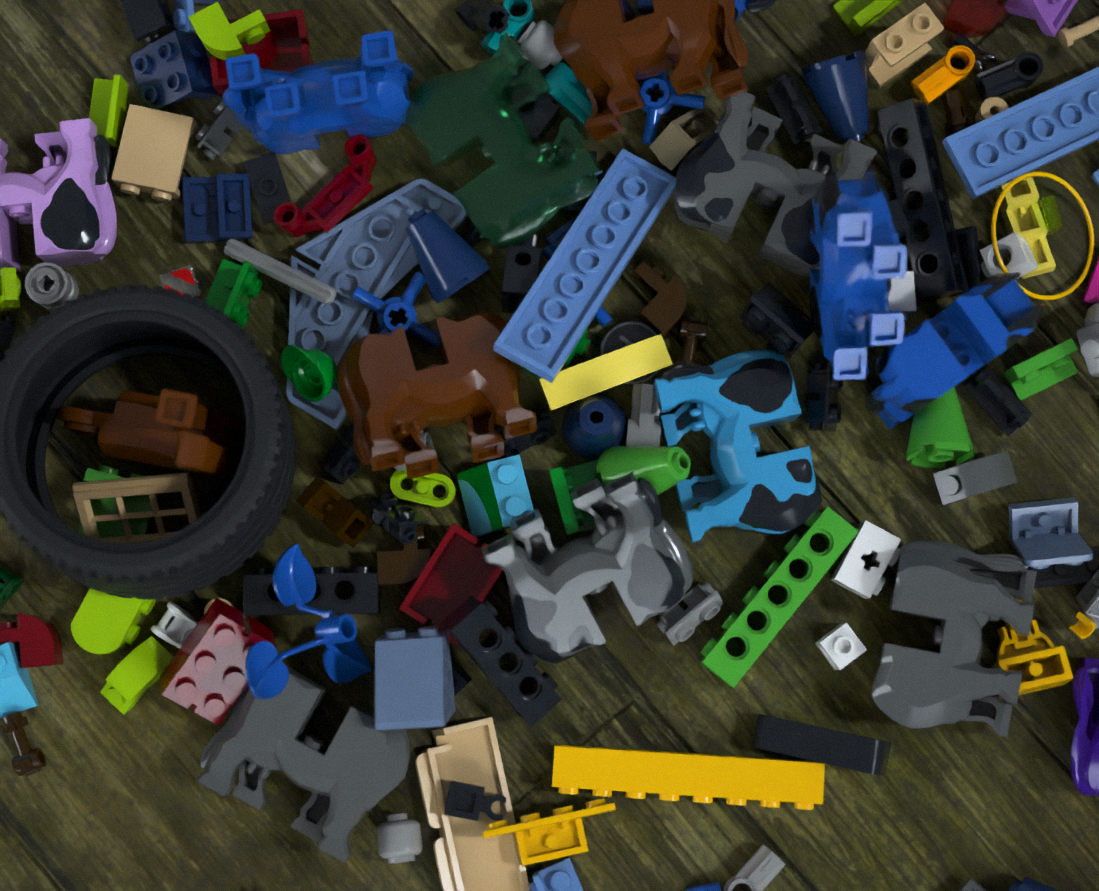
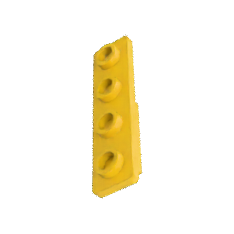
(550, 836)

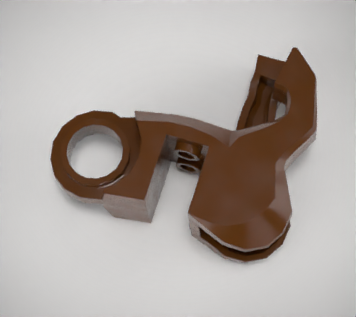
(164, 433)

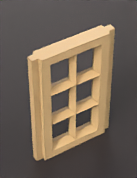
(135, 486)

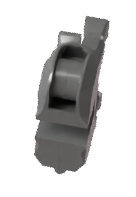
(962, 593)
(342, 781)

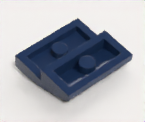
(216, 208)

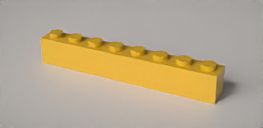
(689, 775)

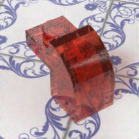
(973, 17)

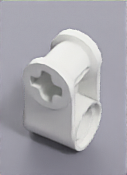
(175, 625)

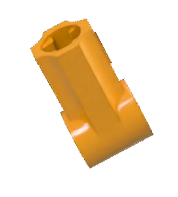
(942, 75)

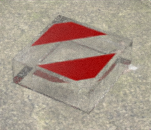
(182, 280)

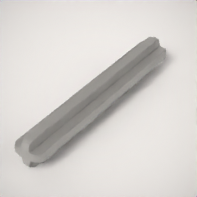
(281, 271)

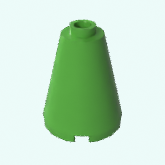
(940, 434)
(657, 464)

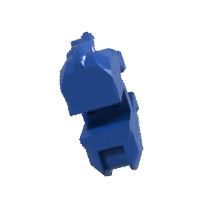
(294, 107)

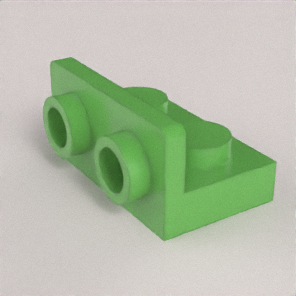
(1042, 370)

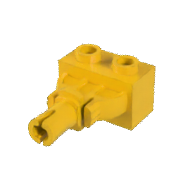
(1035, 657)

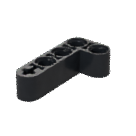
(822, 745)

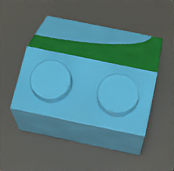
(495, 495)

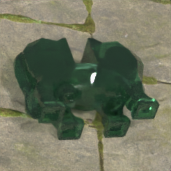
(481, 108)

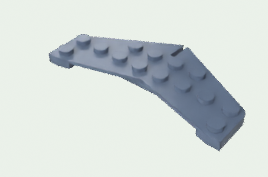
(362, 252)

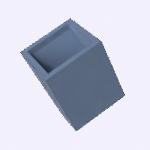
(413, 679)

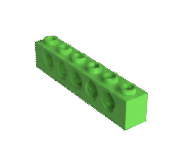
(838, 535)

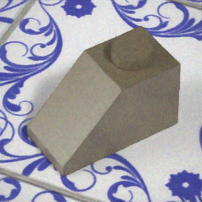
(683, 137)

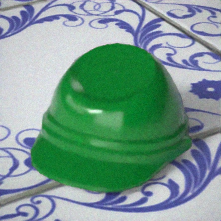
(309, 371)

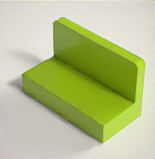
(861, 14)
(109, 108)

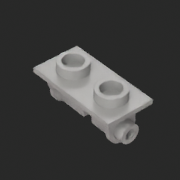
(702, 605)

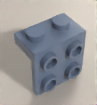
(1047, 533)

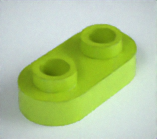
(423, 489)

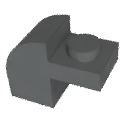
(975, 477)

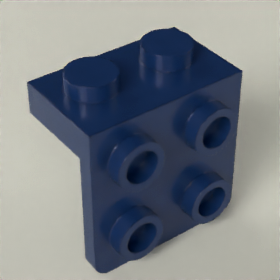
(173, 70)

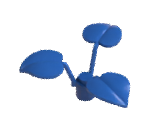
(342, 659)

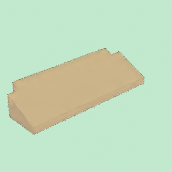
(463, 859)

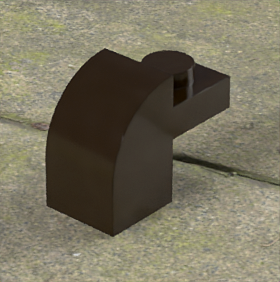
(668, 302)
(335, 511)
(404, 565)

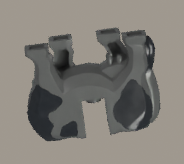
(734, 166)
(627, 547)

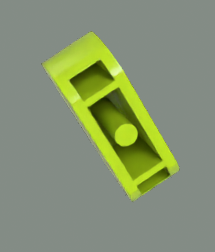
(108, 621)

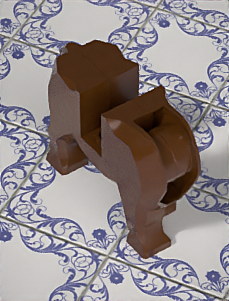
(615, 49)
(395, 402)

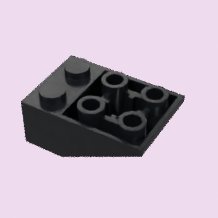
(776, 320)

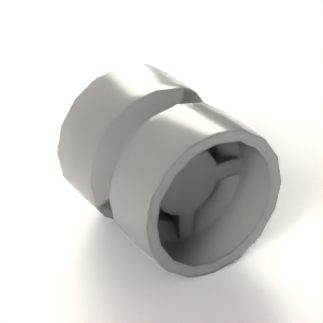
(50, 285)

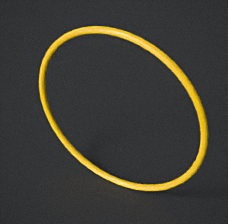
(1088, 220)

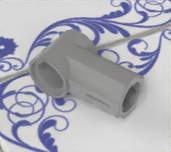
(644, 424)
(757, 870)

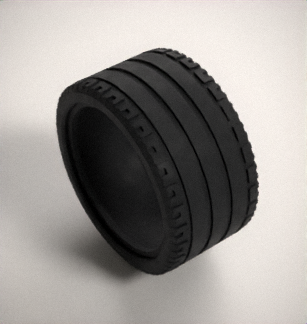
(81, 341)

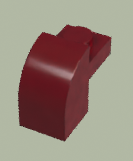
(37, 639)

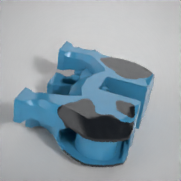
(726, 404)

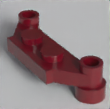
(337, 197)

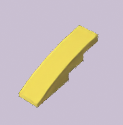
(1024, 217)
(606, 371)

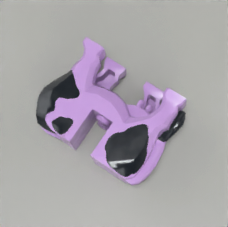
(63, 200)

